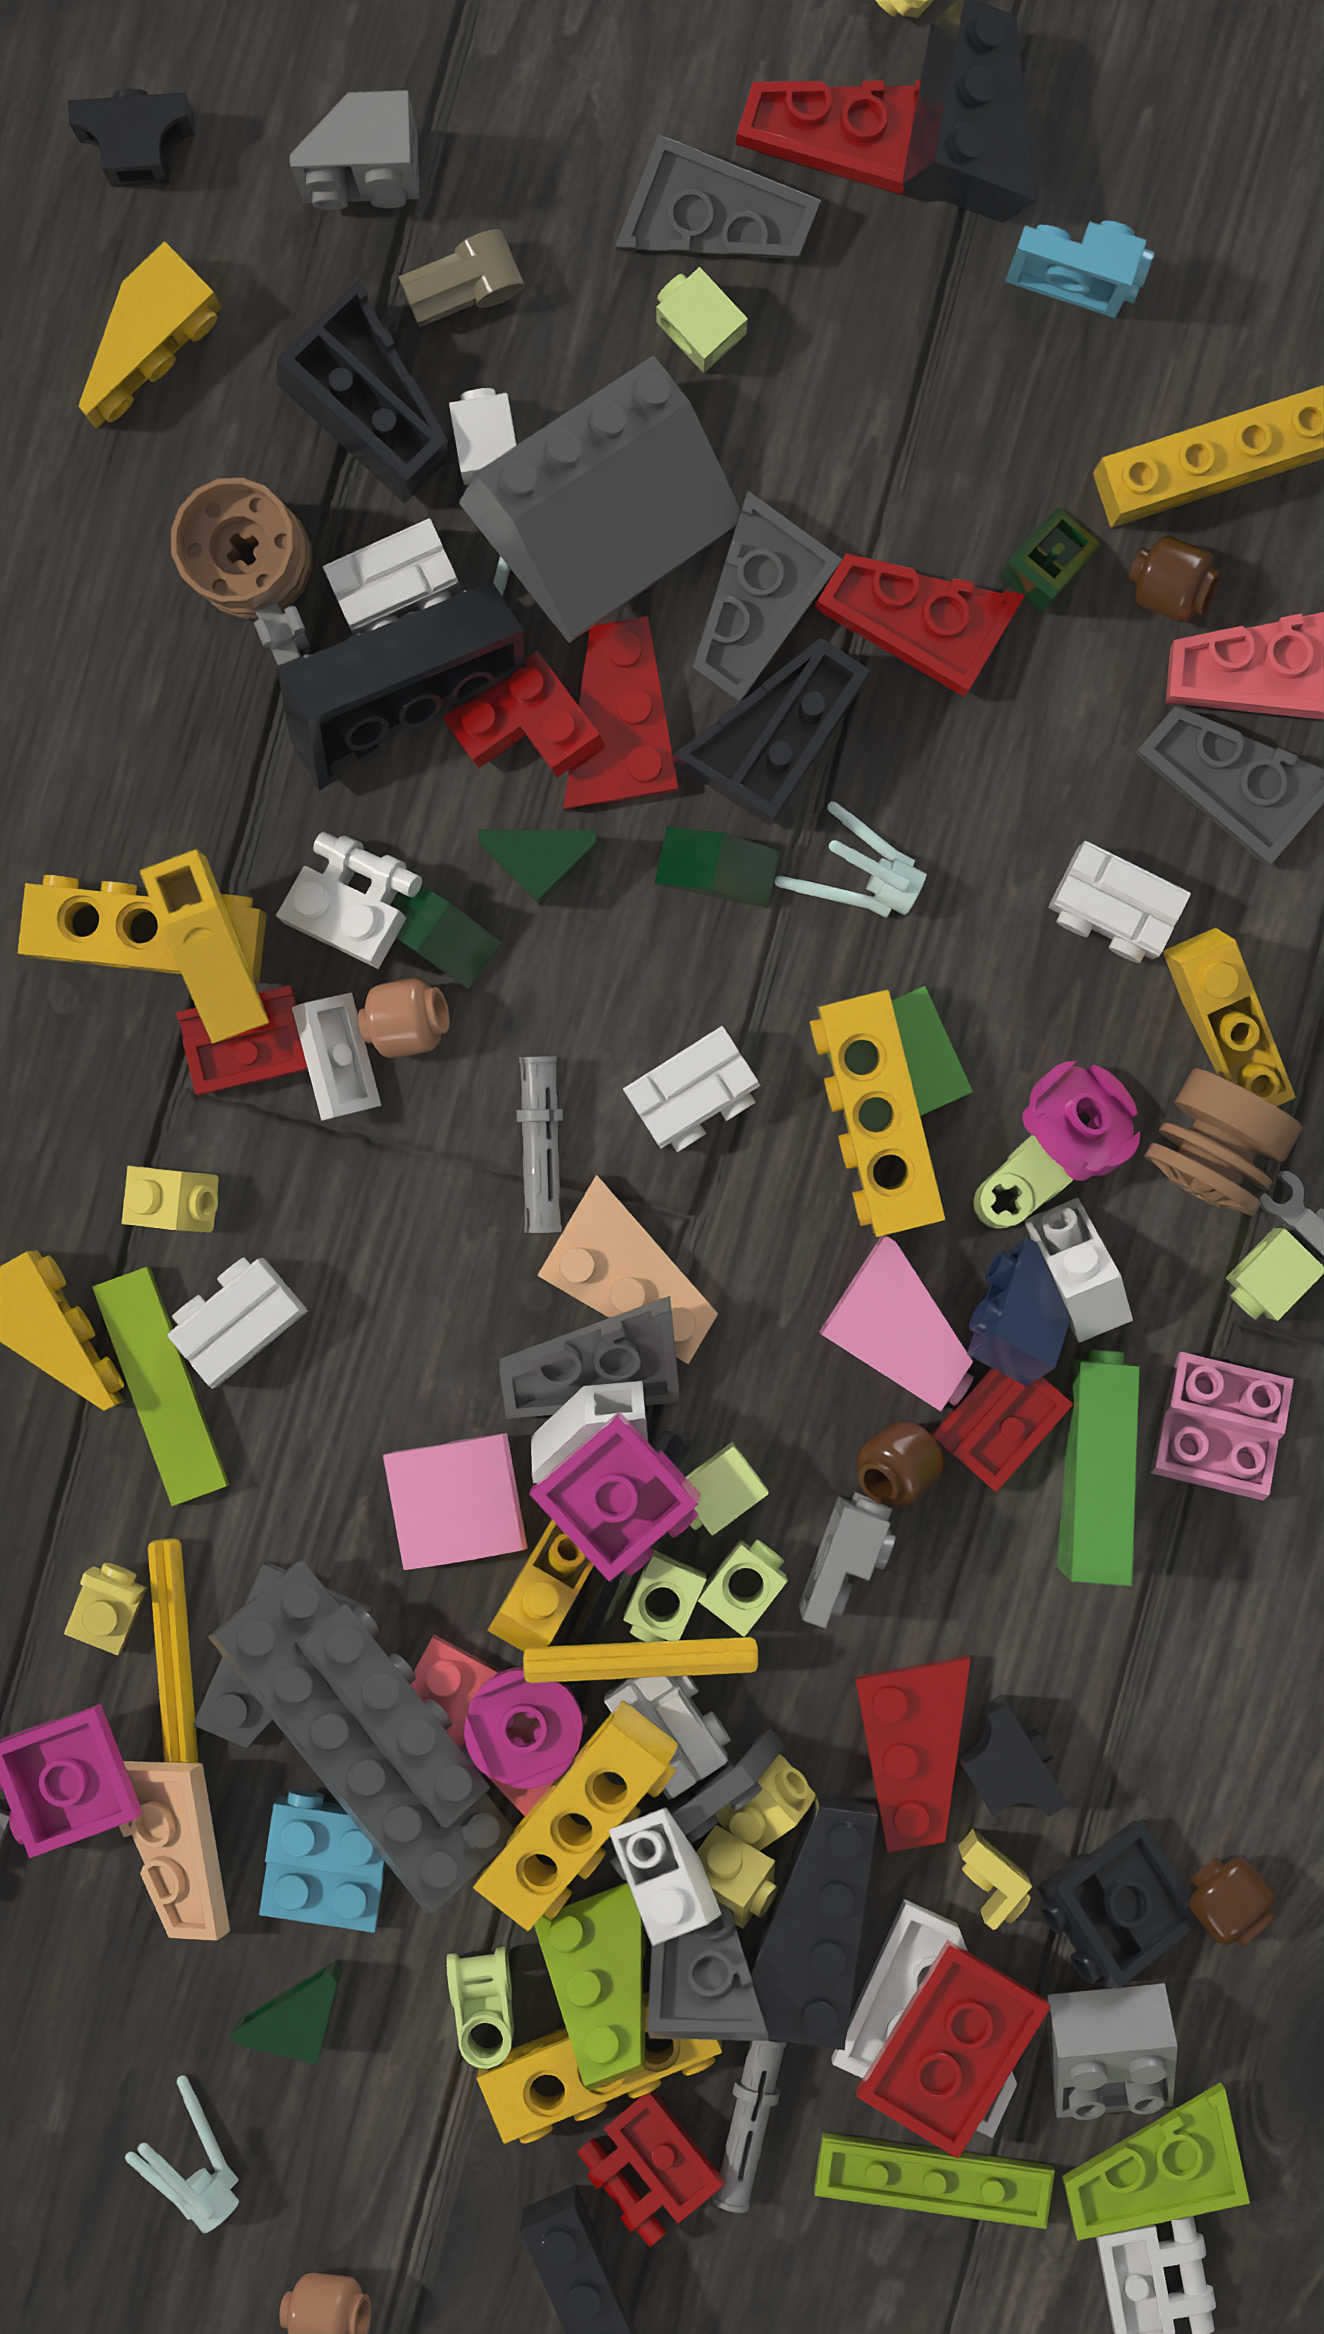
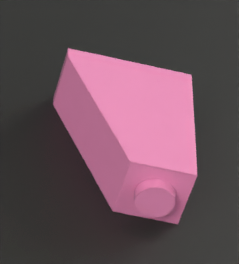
(899, 1328)

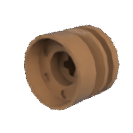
(216, 527)
(1223, 1142)

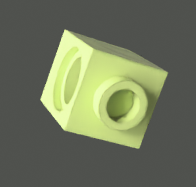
(700, 318)
(1274, 1275)
(725, 1488)
(668, 1573)
(739, 1611)

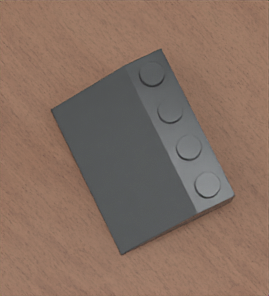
(605, 499)

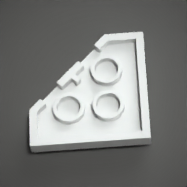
(896, 1975)

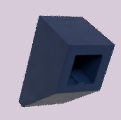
(1021, 1318)

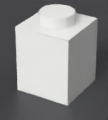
(481, 429)

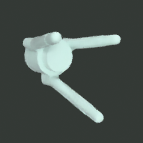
(892, 880)
(202, 2196)

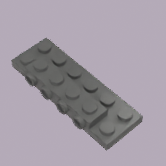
(366, 1733)

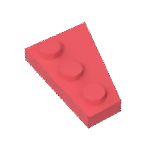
(1253, 669)
(452, 1680)

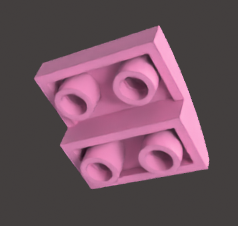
(1222, 1426)
(455, 1501)

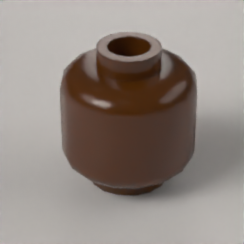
(1175, 579)
(899, 1464)
(1232, 1901)

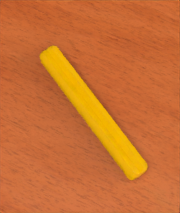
(172, 1651)
(640, 1660)

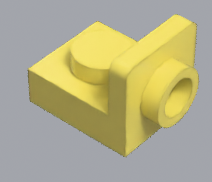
(106, 1607)
(992, 1868)

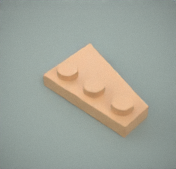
(619, 1267)
(178, 1848)

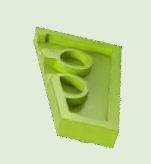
(597, 1976)
(1162, 2172)

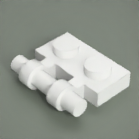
(341, 915)
(1137, 2283)

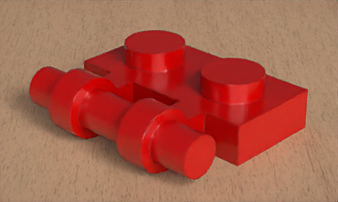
(664, 2159)

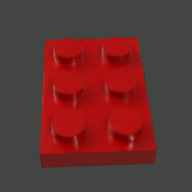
(952, 2049)

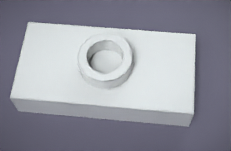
(336, 1056)

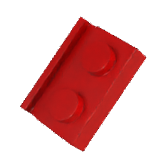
(247, 1057)
(1000, 1424)

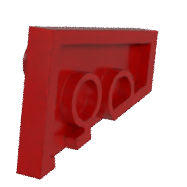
(833, 129)
(920, 619)
(627, 710)
(913, 1745)

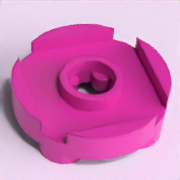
(1063, 1136)
(509, 1757)

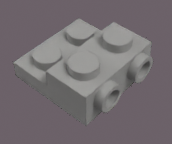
(852, 1543)

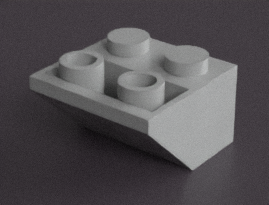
(360, 153)
(1111, 2051)

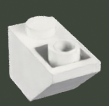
(1081, 1269)
(581, 1419)
(664, 1876)

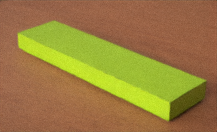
(160, 1386)
(934, 2180)

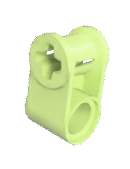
(1030, 1177)
(482, 1994)

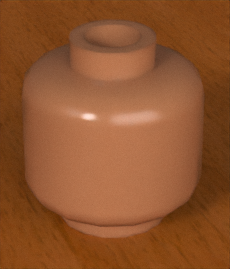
(404, 1017)
(326, 2306)

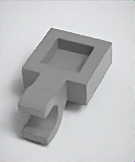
(282, 632)
(1299, 1221)

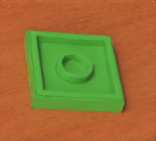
(929, 1057)

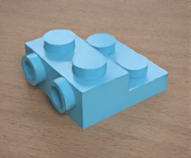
(1090, 274)
(320, 1865)

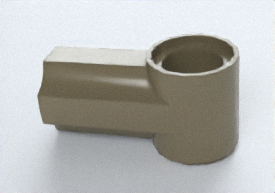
(477, 274)

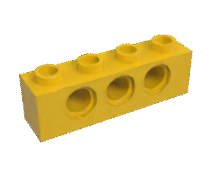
(1212, 457)
(50, 934)
(916, 1197)
(622, 1745)
(529, 2115)

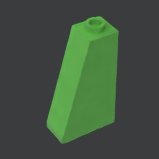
(1100, 1471)

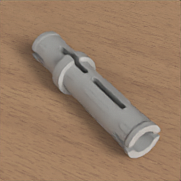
(540, 1144)
(755, 2096)

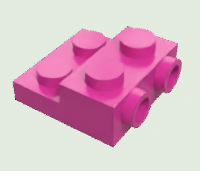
(617, 1498)
(65, 1781)

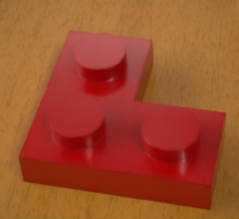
(526, 705)

